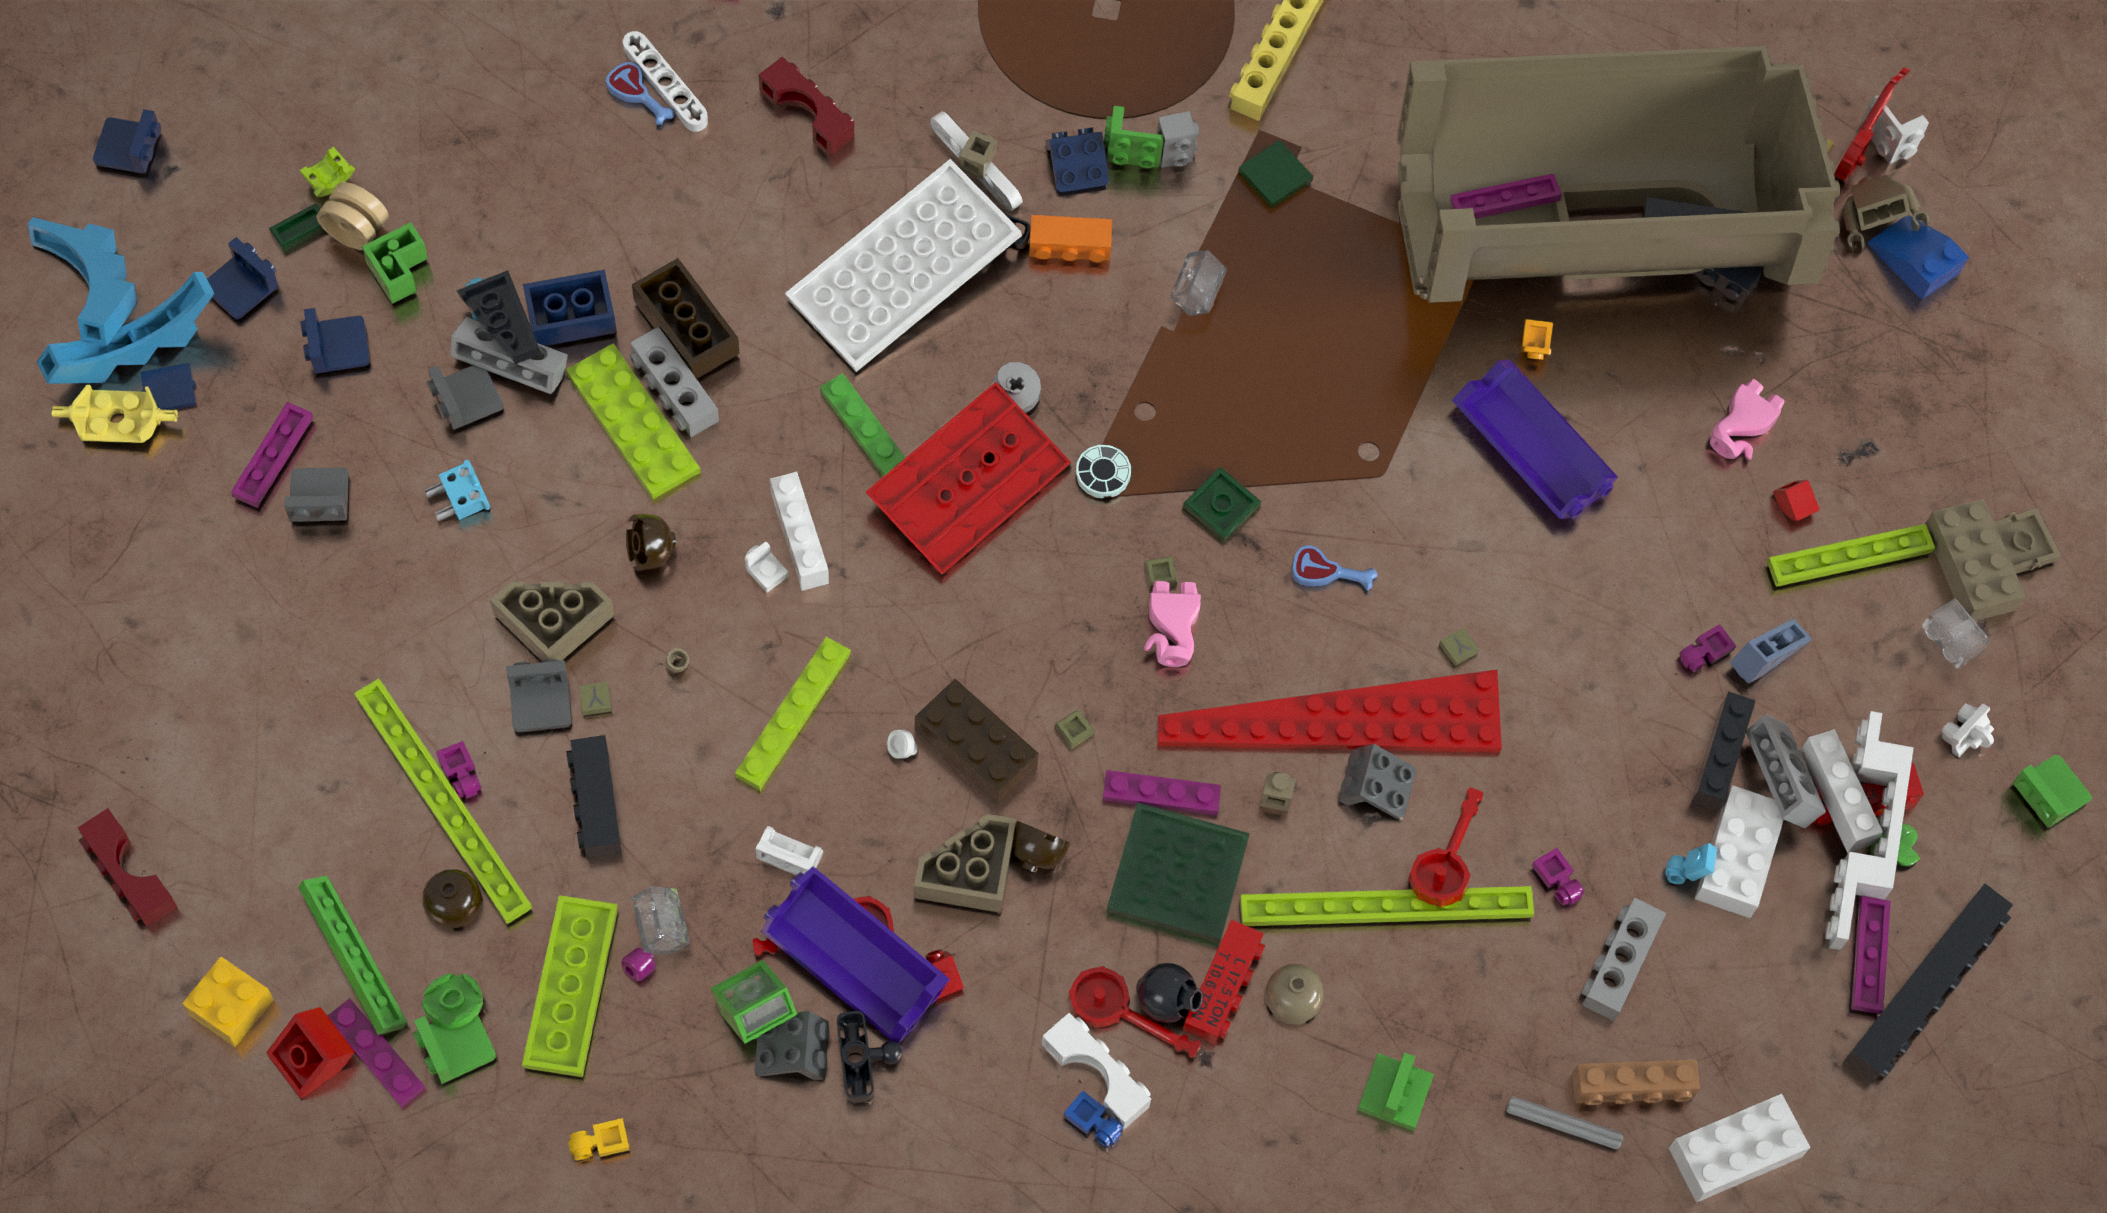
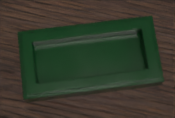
(297, 228)

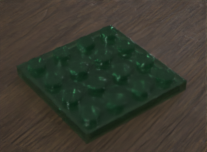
(1178, 872)

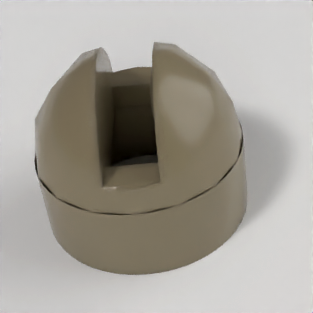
(682, 665)

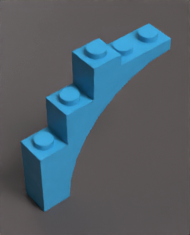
(94, 255)
(134, 343)

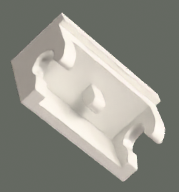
(787, 852)

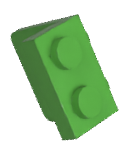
(1131, 146)
(2052, 790)
(454, 1049)

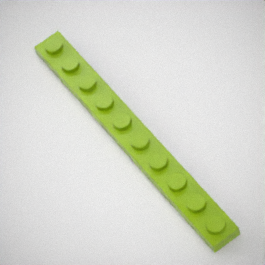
(443, 801)
(1382, 906)

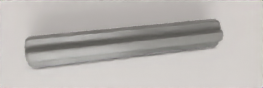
(1565, 1122)

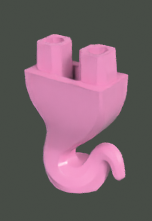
(1747, 417)
(1173, 618)

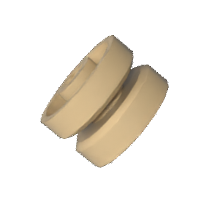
(352, 215)

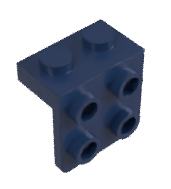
(128, 143)
(1078, 160)
(242, 280)
(334, 342)

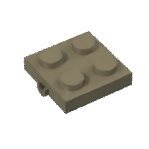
(2027, 540)

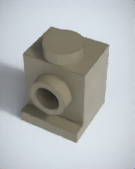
(977, 154)
(1278, 786)

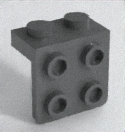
(464, 395)
(317, 494)
(539, 695)
(1378, 779)
(794, 1047)

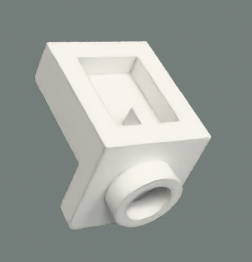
(765, 567)

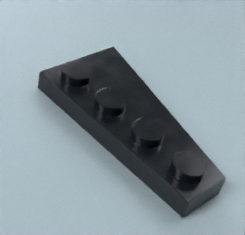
(502, 314)

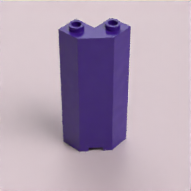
(1535, 440)
(854, 954)

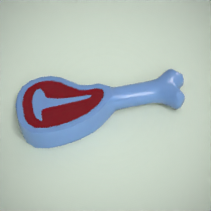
(627, 85)
(1314, 569)

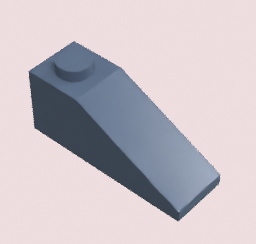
(1769, 650)

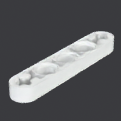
(668, 92)
(994, 180)

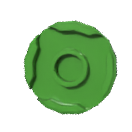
(452, 1000)

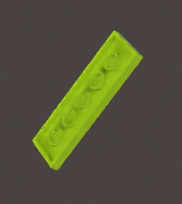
(633, 421)
(570, 986)

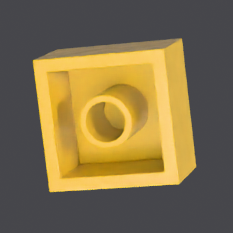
(228, 1001)

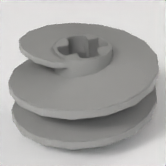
(1021, 376)

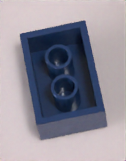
(570, 308)

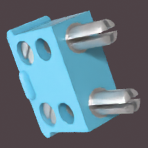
(463, 491)

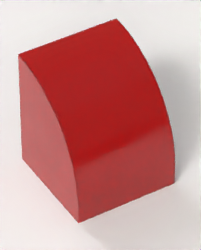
(1796, 499)

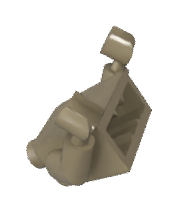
(1877, 203)

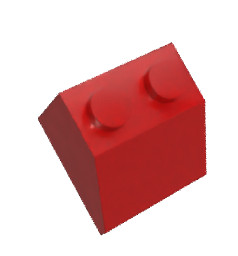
(309, 1051)

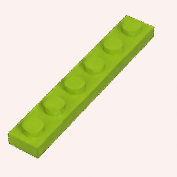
(1850, 555)
(792, 713)

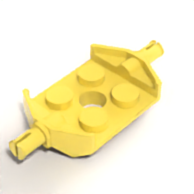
(95, 408)

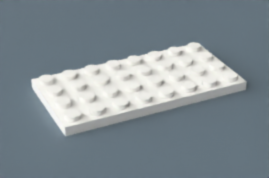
(903, 265)

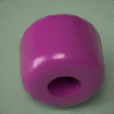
(638, 964)

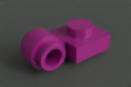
(1712, 644)
(457, 763)
(1555, 870)

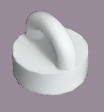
(901, 744)

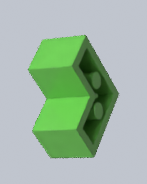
(391, 259)

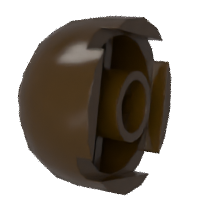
(649, 541)
(1037, 847)
(451, 899)

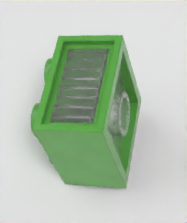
(754, 1001)

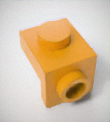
(1536, 339)

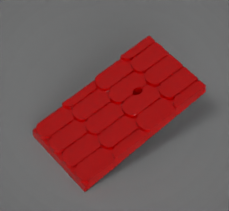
(948, 492)

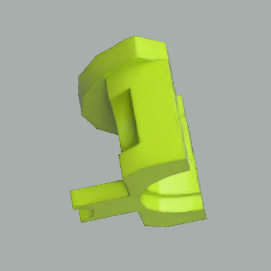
(327, 173)

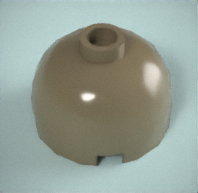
(1294, 994)

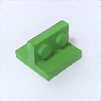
(1396, 1091)

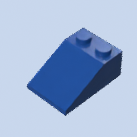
(1920, 257)

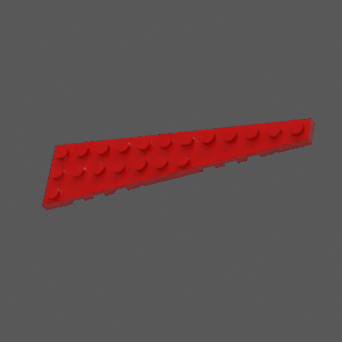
(1415, 715)

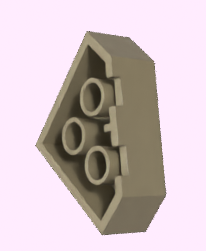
(552, 615)
(969, 866)

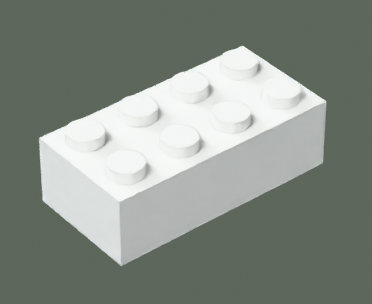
(1745, 848)
(1739, 1148)

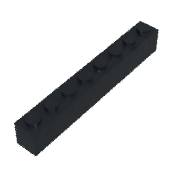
(1928, 983)

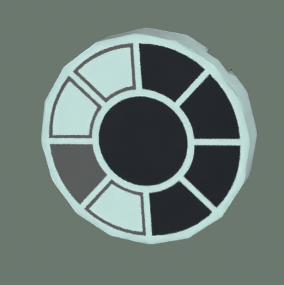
(1103, 471)

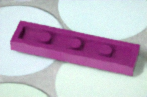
(1509, 196)
(272, 454)
(1162, 792)
(1871, 955)
(376, 1053)

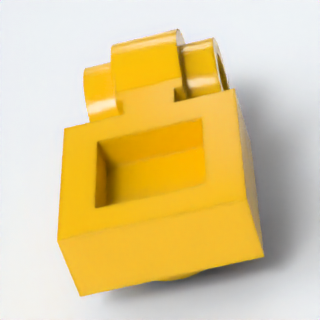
(608, 1138)

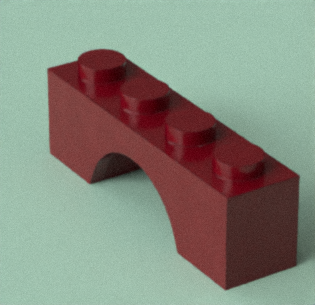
(786, 84)
(107, 840)

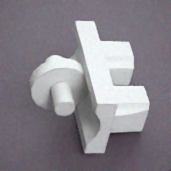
(1972, 733)

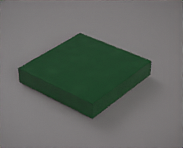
(1275, 174)
(1222, 504)

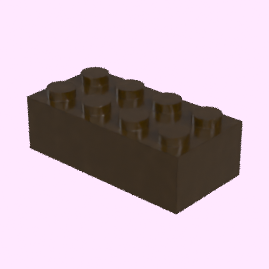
(686, 317)
(976, 741)

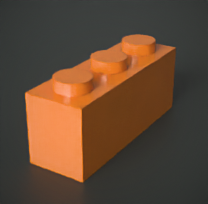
(1070, 238)

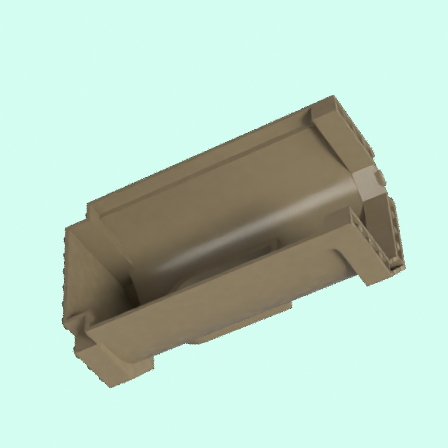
(1613, 131)

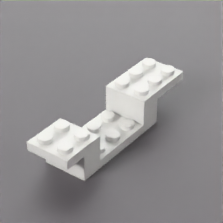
(1867, 874)

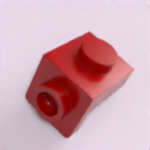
(945, 963)

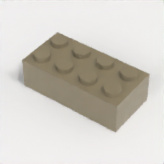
(1975, 560)

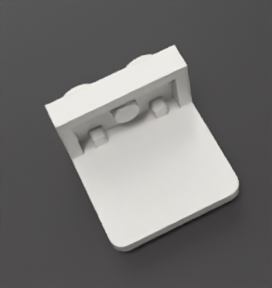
(1892, 138)

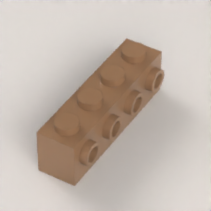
(1636, 1082)

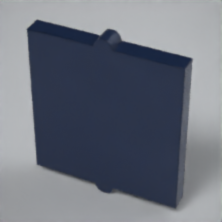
(170, 386)

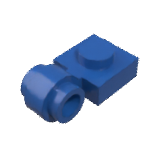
(1087, 1113)

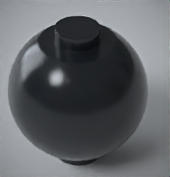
(1168, 993)

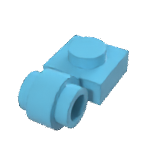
(1696, 865)

